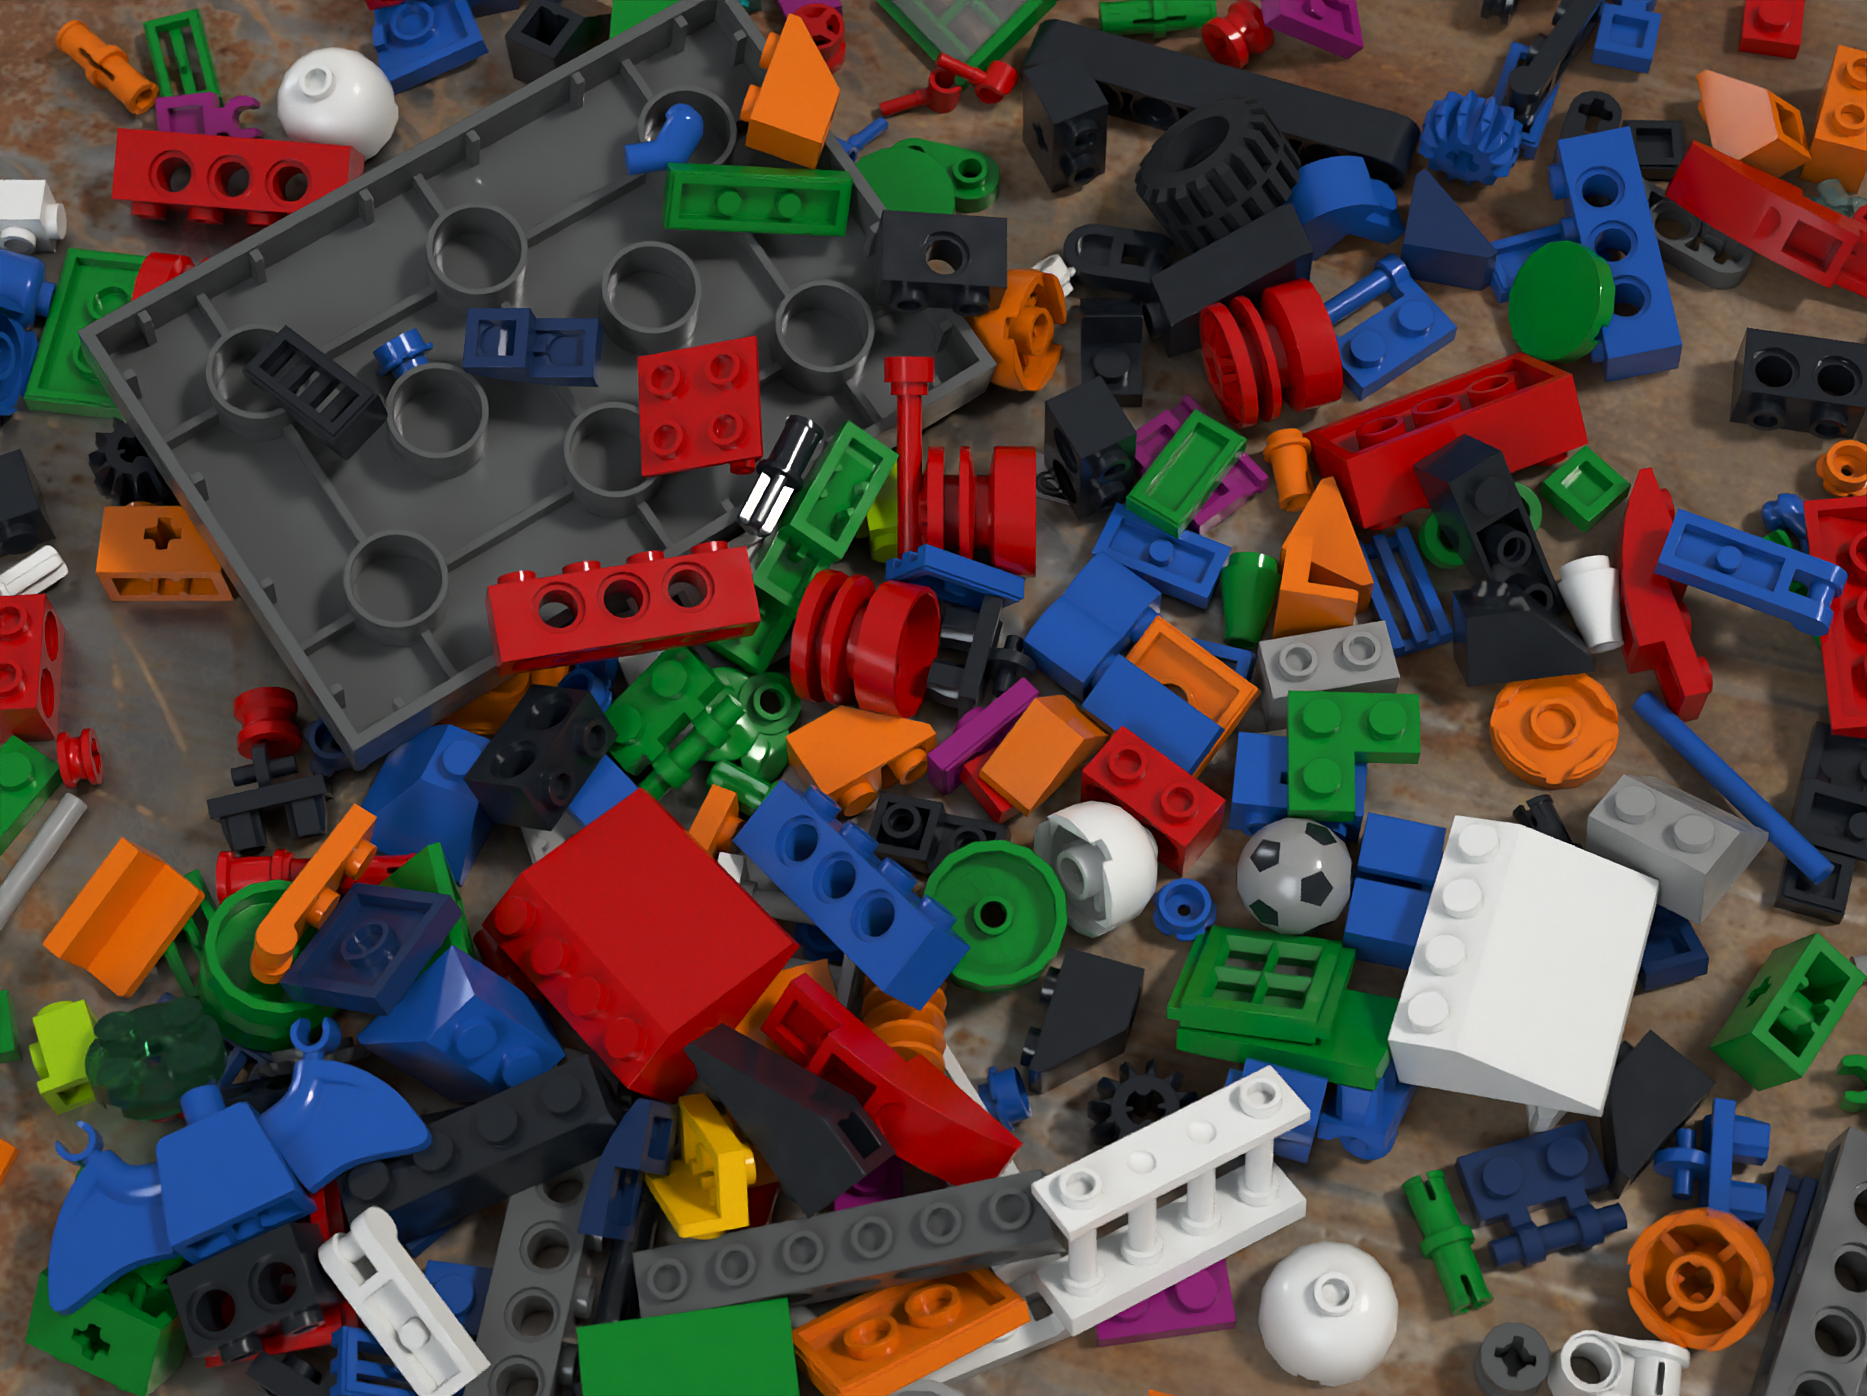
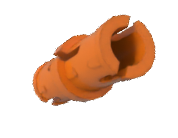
(107, 67)

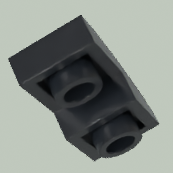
(922, 834)

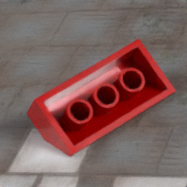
(1508, 404)

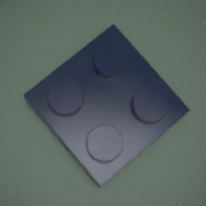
(371, 948)

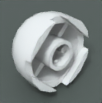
(337, 100)
(1101, 862)
(1328, 1313)

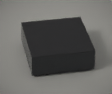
(1657, 147)
(1821, 901)

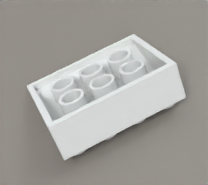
(1522, 969)

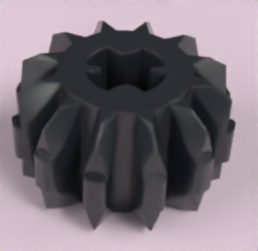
(125, 469)
(1136, 1096)

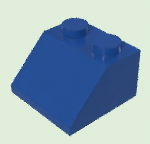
(465, 1031)

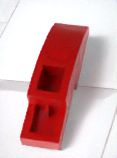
(1771, 218)
(1652, 610)
(909, 1101)

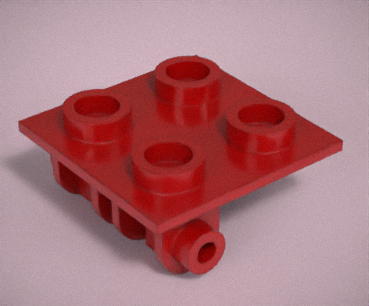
(701, 408)

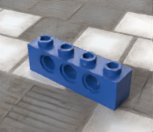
(1609, 167)
(852, 894)

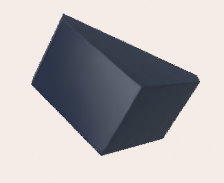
(1443, 242)

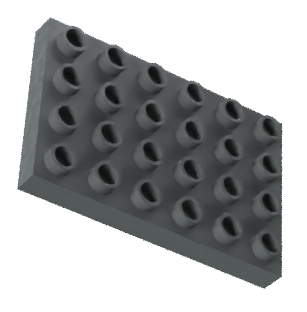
(384, 560)

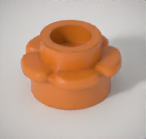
(1849, 456)

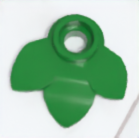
(757, 735)

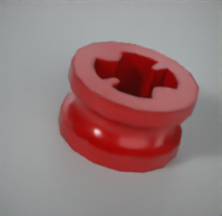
(79, 758)

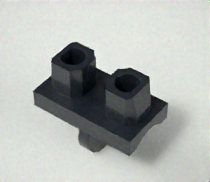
(979, 634)
(301, 798)

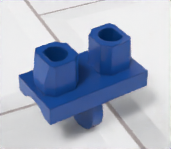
(1367, 1118)
(1723, 1141)

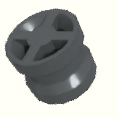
(1506, 1374)

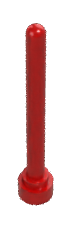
(909, 381)

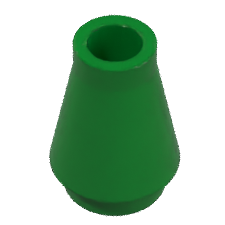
(1248, 595)

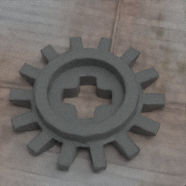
(285, 1059)

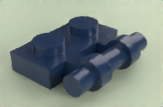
(1535, 1175)

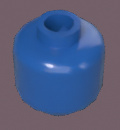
(26, 284)

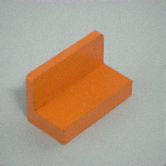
(1306, 605)
(125, 917)

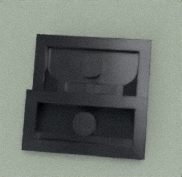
(1833, 793)

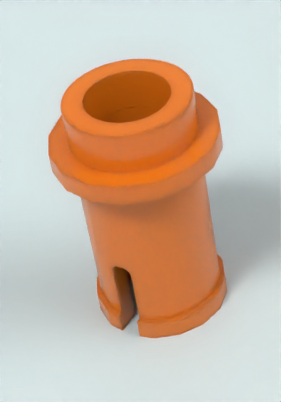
(1288, 454)

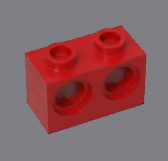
(30, 668)
(1158, 794)

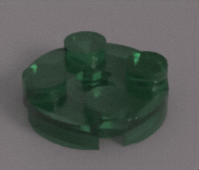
(125, 1041)

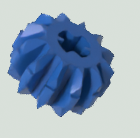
(1470, 138)

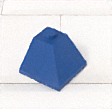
(426, 801)

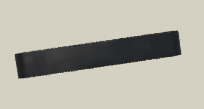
(1164, 86)

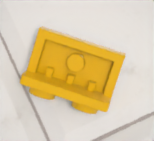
(711, 1180)

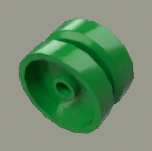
(1029, 900)
(243, 1007)

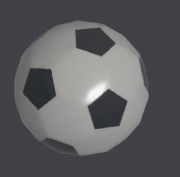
(1295, 876)

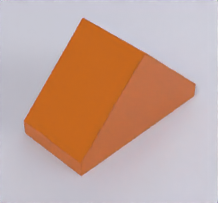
(1336, 550)
(1042, 751)

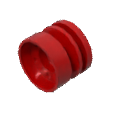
(1271, 354)
(983, 510)
(864, 643)

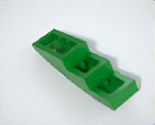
(810, 537)

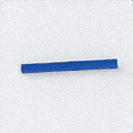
(1733, 787)

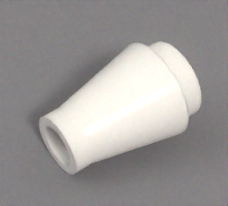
(1593, 600)

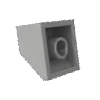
(1674, 839)

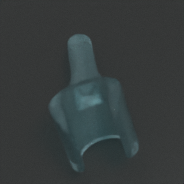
(1836, 198)

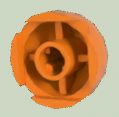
(1023, 330)
(1700, 1278)

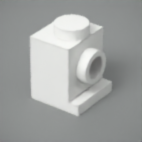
(30, 217)

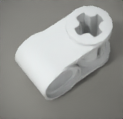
(1624, 1366)

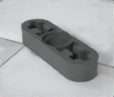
(1680, 252)

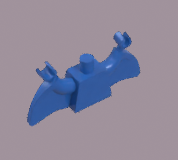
(224, 1171)

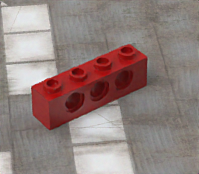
(150, 157)
(528, 644)

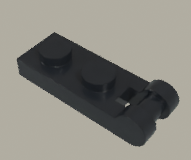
(1550, 58)

